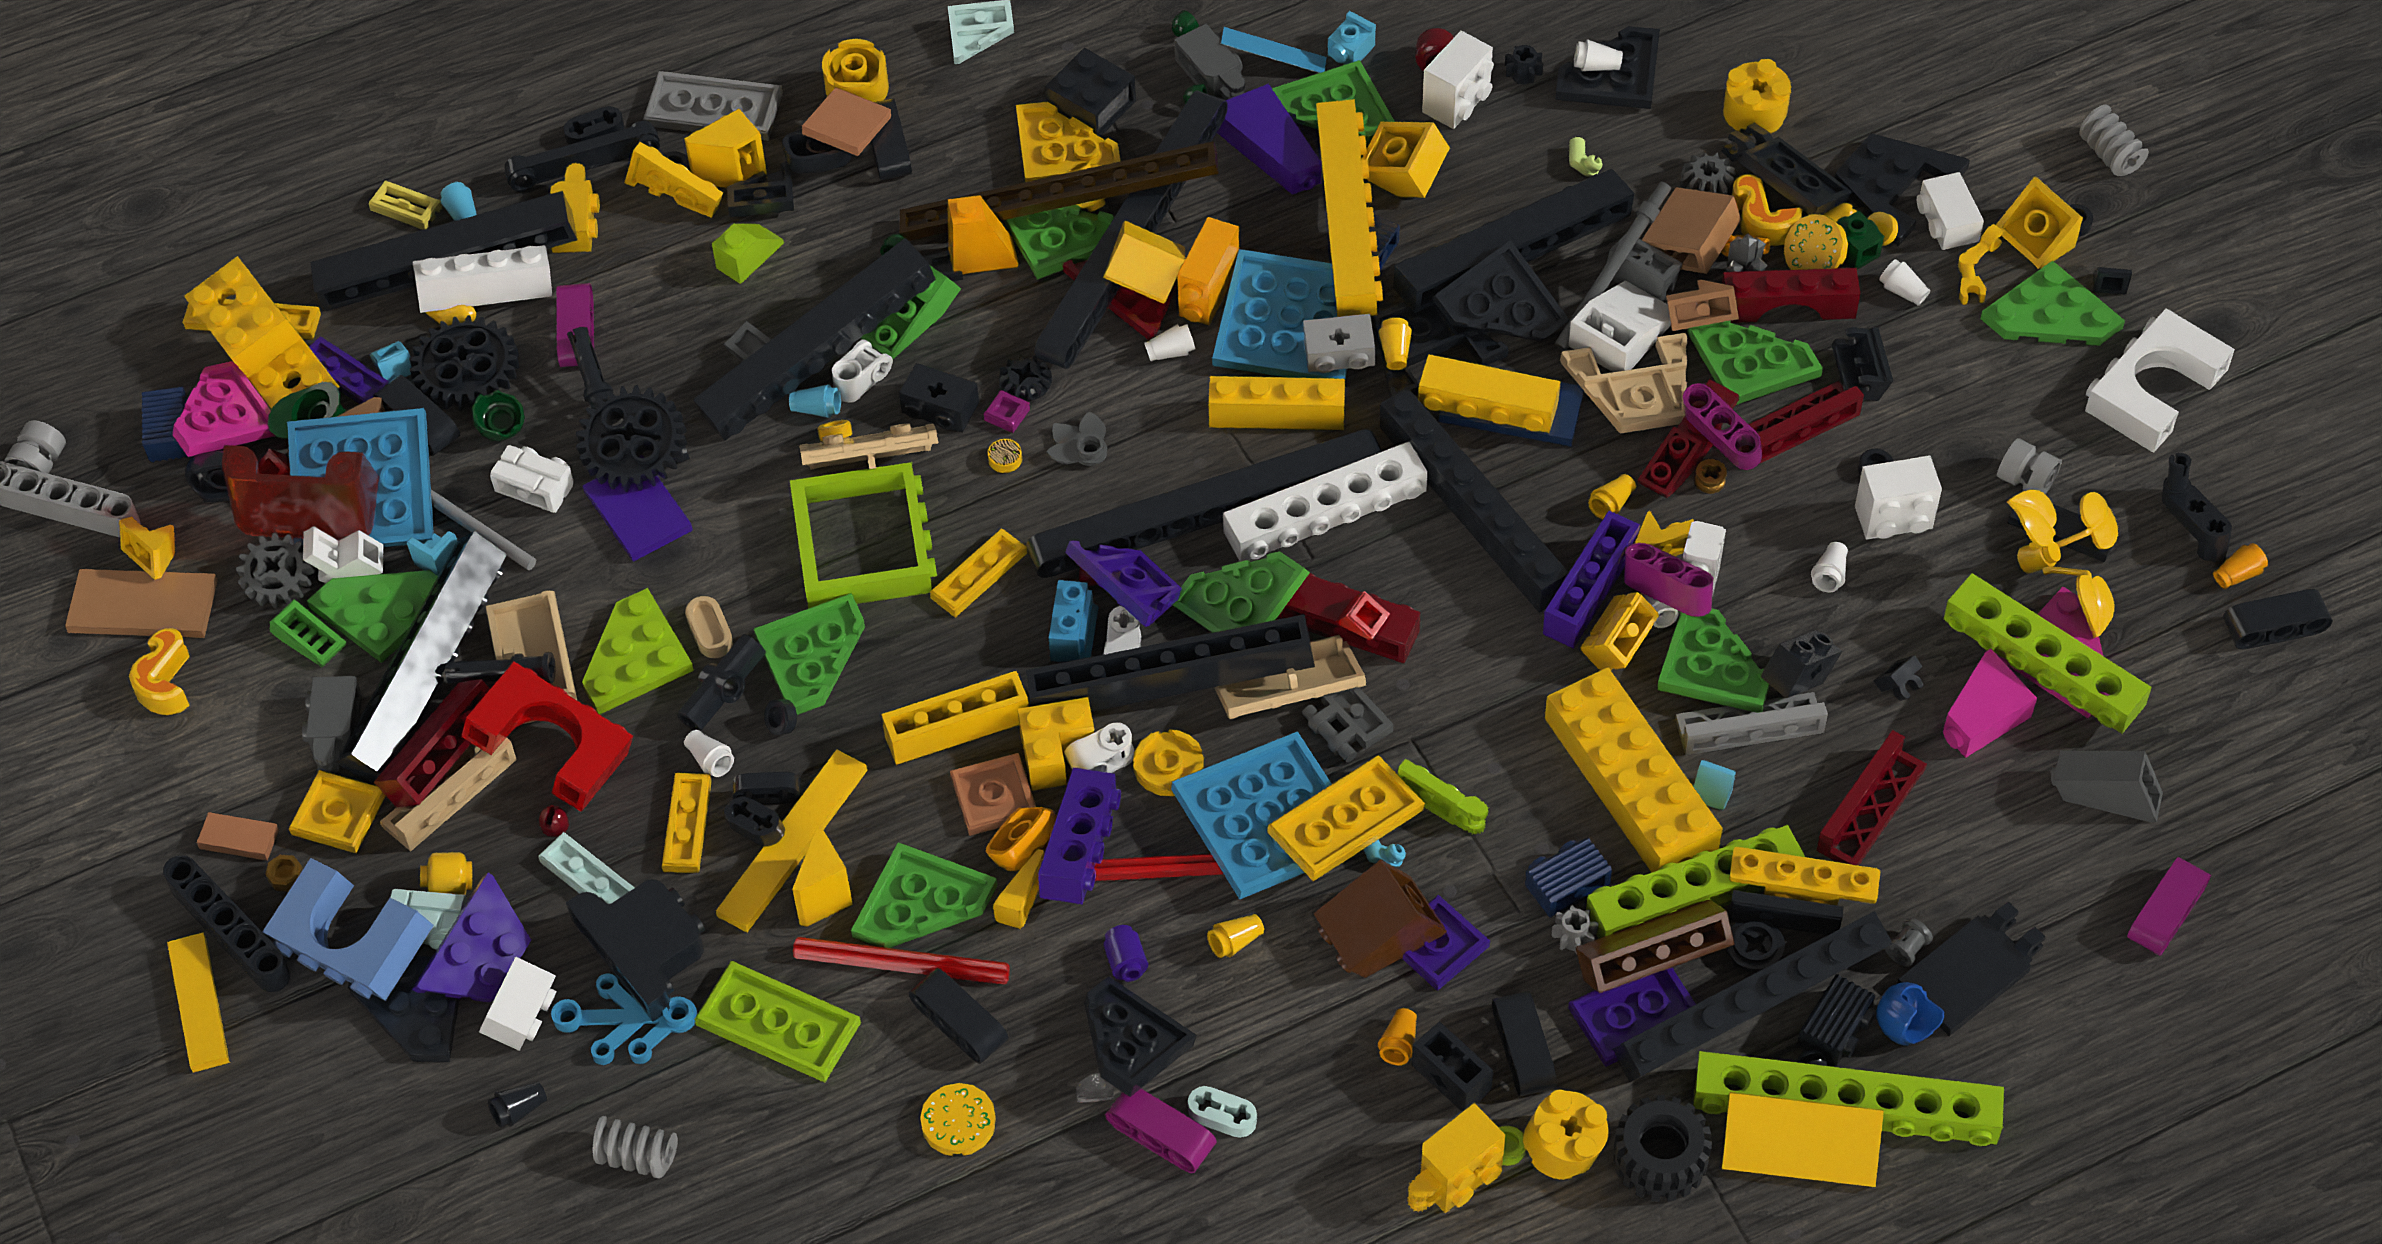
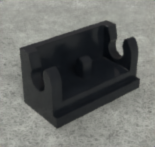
(1863, 362)

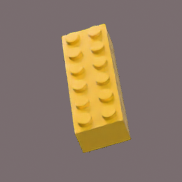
(1632, 771)

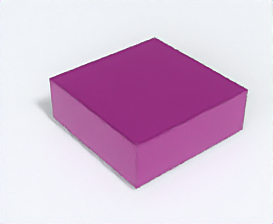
(1006, 411)

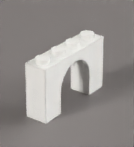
(2163, 343)

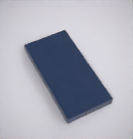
(1562, 427)

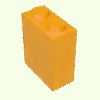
(1207, 271)

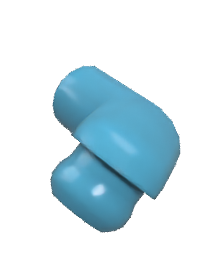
(1392, 854)

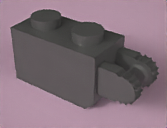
(1210, 62)
(333, 714)

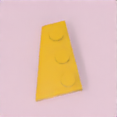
(665, 176)

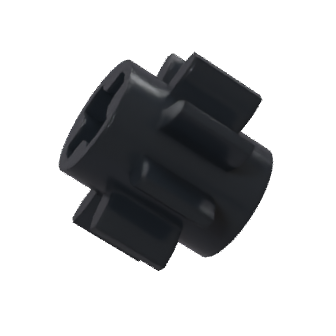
(1524, 64)

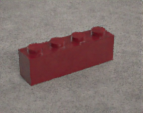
(1325, 601)
(431, 748)

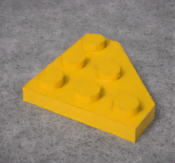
(1057, 143)

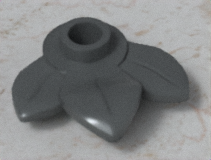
(1075, 442)

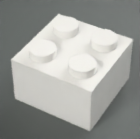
(1457, 80)
(1898, 497)

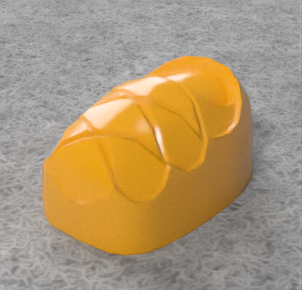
(1021, 836)

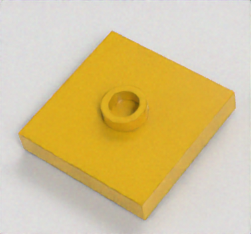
(337, 811)

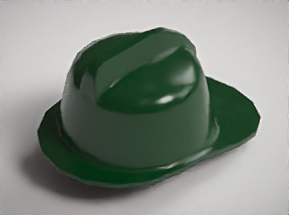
(310, 403)

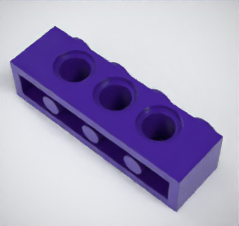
(1589, 580)
(1078, 836)

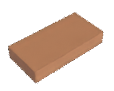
(237, 836)

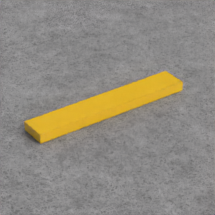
(777, 862)

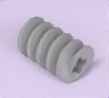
(2112, 141)
(633, 1150)

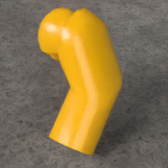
(458, 311)

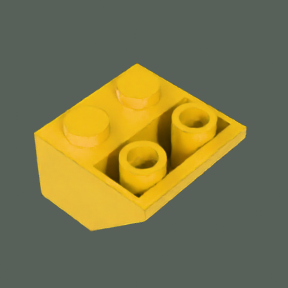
(726, 150)

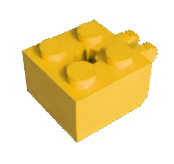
(1458, 1161)

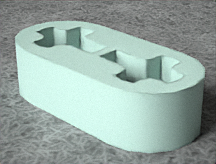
(1222, 1111)

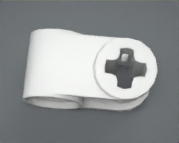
(859, 371)
(1122, 631)
(1101, 753)

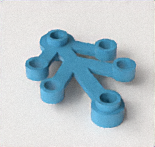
(628, 1018)

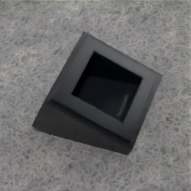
(2111, 280)

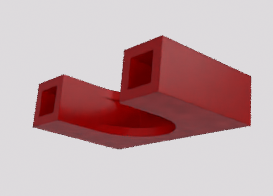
(525, 697)

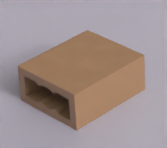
(1694, 227)

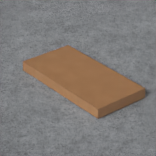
(139, 605)

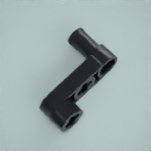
(2195, 511)

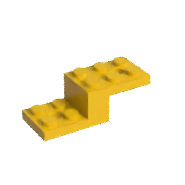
(256, 333)

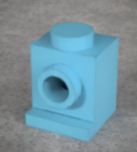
(1352, 39)

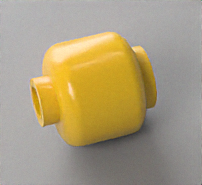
(447, 873)

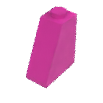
(1987, 706)

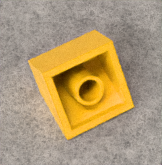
(1405, 157)

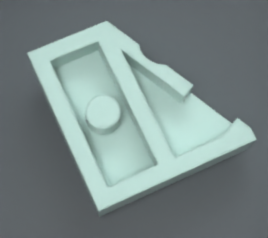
(978, 27)

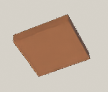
(846, 121)
(991, 792)

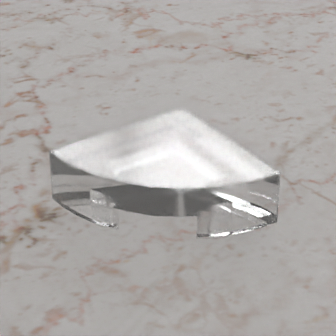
(1094, 1089)

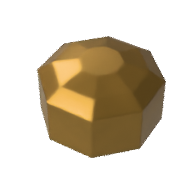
(283, 872)

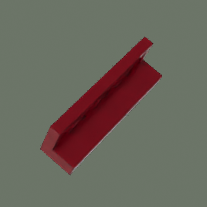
(1807, 424)
(1863, 791)

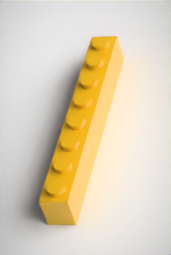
(1346, 208)

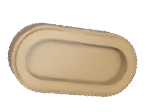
(709, 627)

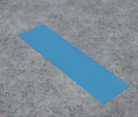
(1273, 50)

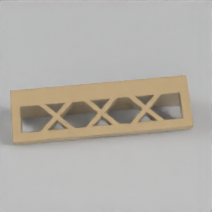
(445, 799)

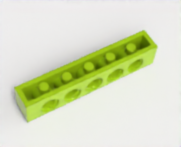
(2038, 636)
(1673, 881)

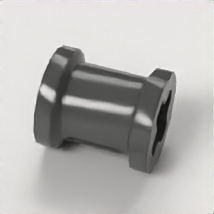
(1909, 942)

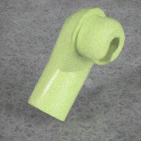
(1579, 161)

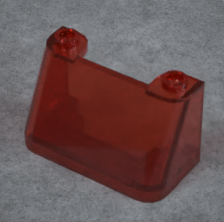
(292, 504)

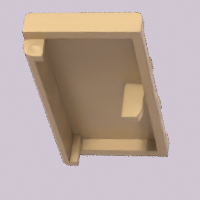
(840, 450)
(531, 628)
(1333, 672)

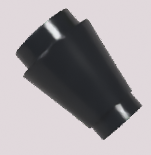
(516, 1103)

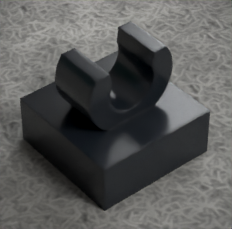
(1897, 676)

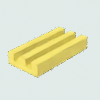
(401, 209)

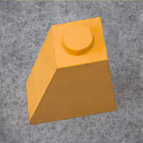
(977, 237)

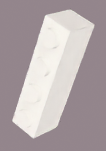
(483, 278)

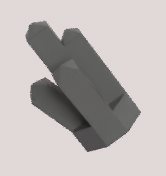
(1746, 254)

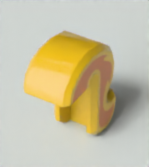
(1756, 216)
(153, 672)

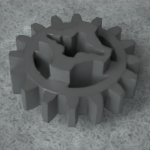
(268, 584)

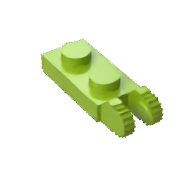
(1445, 798)

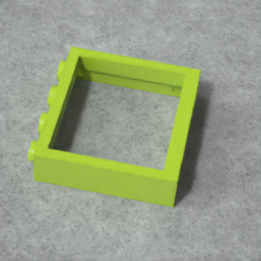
(874, 585)

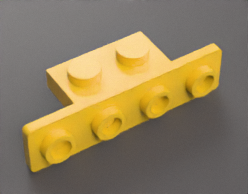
(1804, 877)

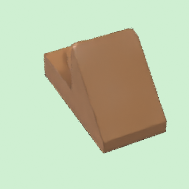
(1702, 307)

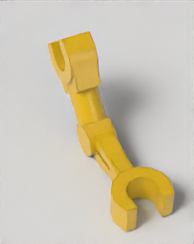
(1970, 282)

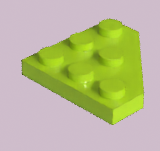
(634, 654)

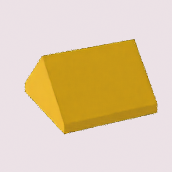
(2040, 224)
(1145, 262)
(821, 882)

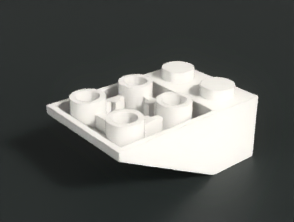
(1620, 326)

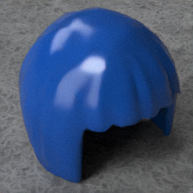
(1908, 1014)

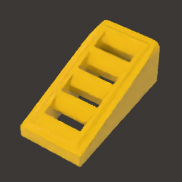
(1019, 895)

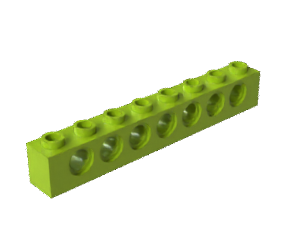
(1865, 1088)

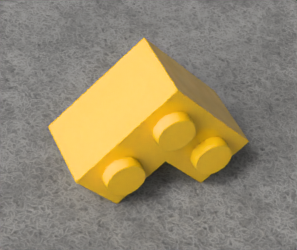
(1047, 733)

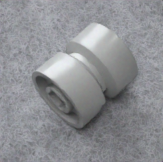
(36, 447)
(2023, 457)

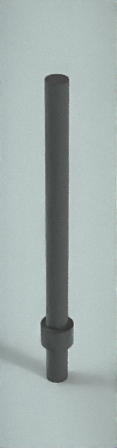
(1646, 214)

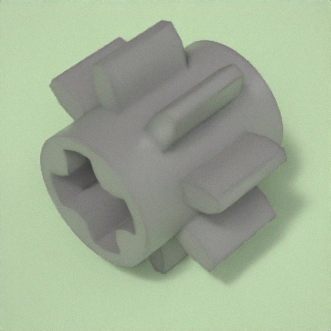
(1572, 920)

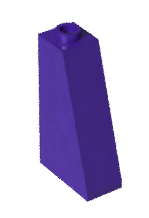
(1270, 139)

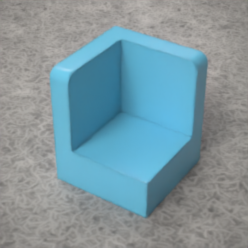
(433, 553)

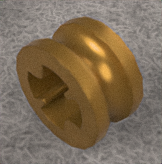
(1709, 484)

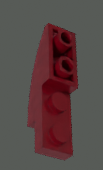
(1681, 450)

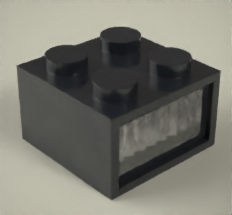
(1092, 91)

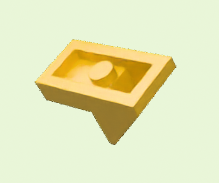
(1670, 539)
(147, 548)

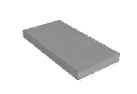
(697, 101)

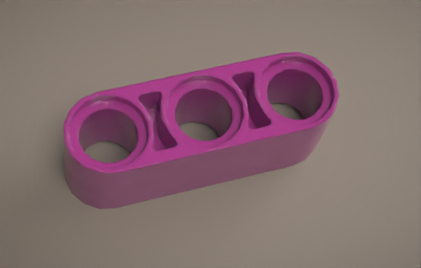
(574, 310)
(1727, 440)
(1668, 579)
(2169, 906)
(1161, 1129)

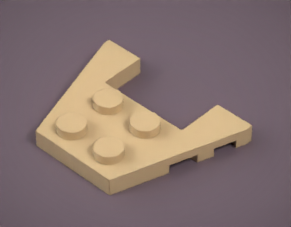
(1639, 396)

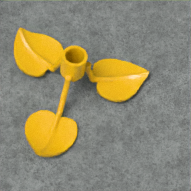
(2038, 519)

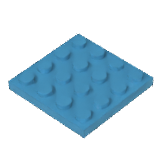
(1267, 311)
(396, 450)
(1239, 800)

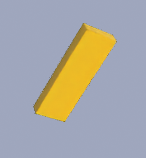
(978, 572)
(686, 823)

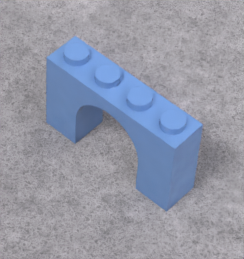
(369, 964)

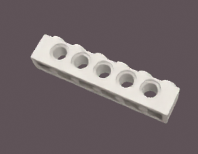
(1307, 501)

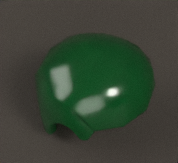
(498, 416)

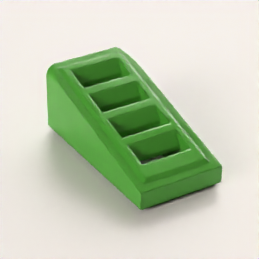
(295, 611)

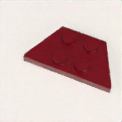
(1134, 308)

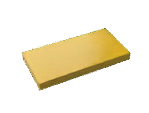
(1345, 817)
(1802, 1139)

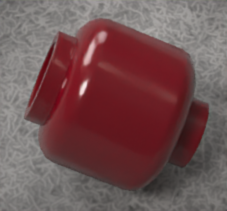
(1430, 44)

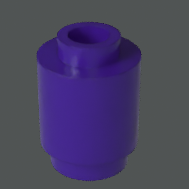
(1125, 953)

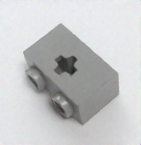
(1339, 343)

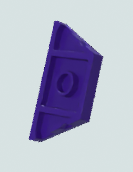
(1129, 579)
(477, 947)

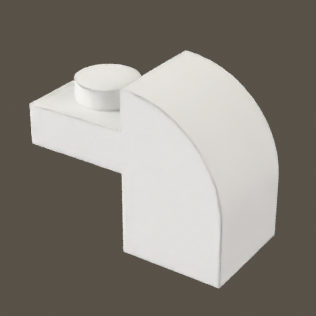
(348, 557)

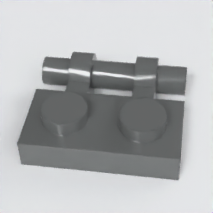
(1356, 713)

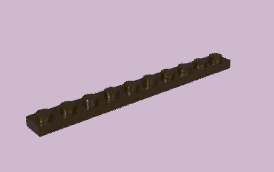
(1072, 188)

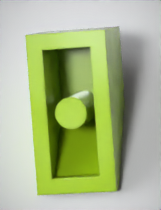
(744, 249)

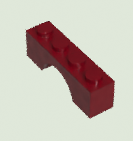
(1828, 291)

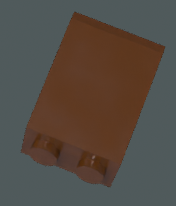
(1378, 920)

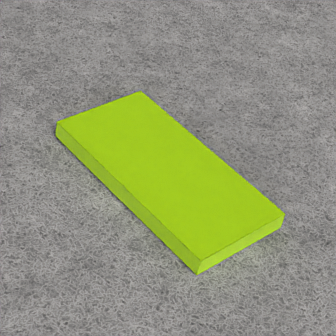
(777, 1021)

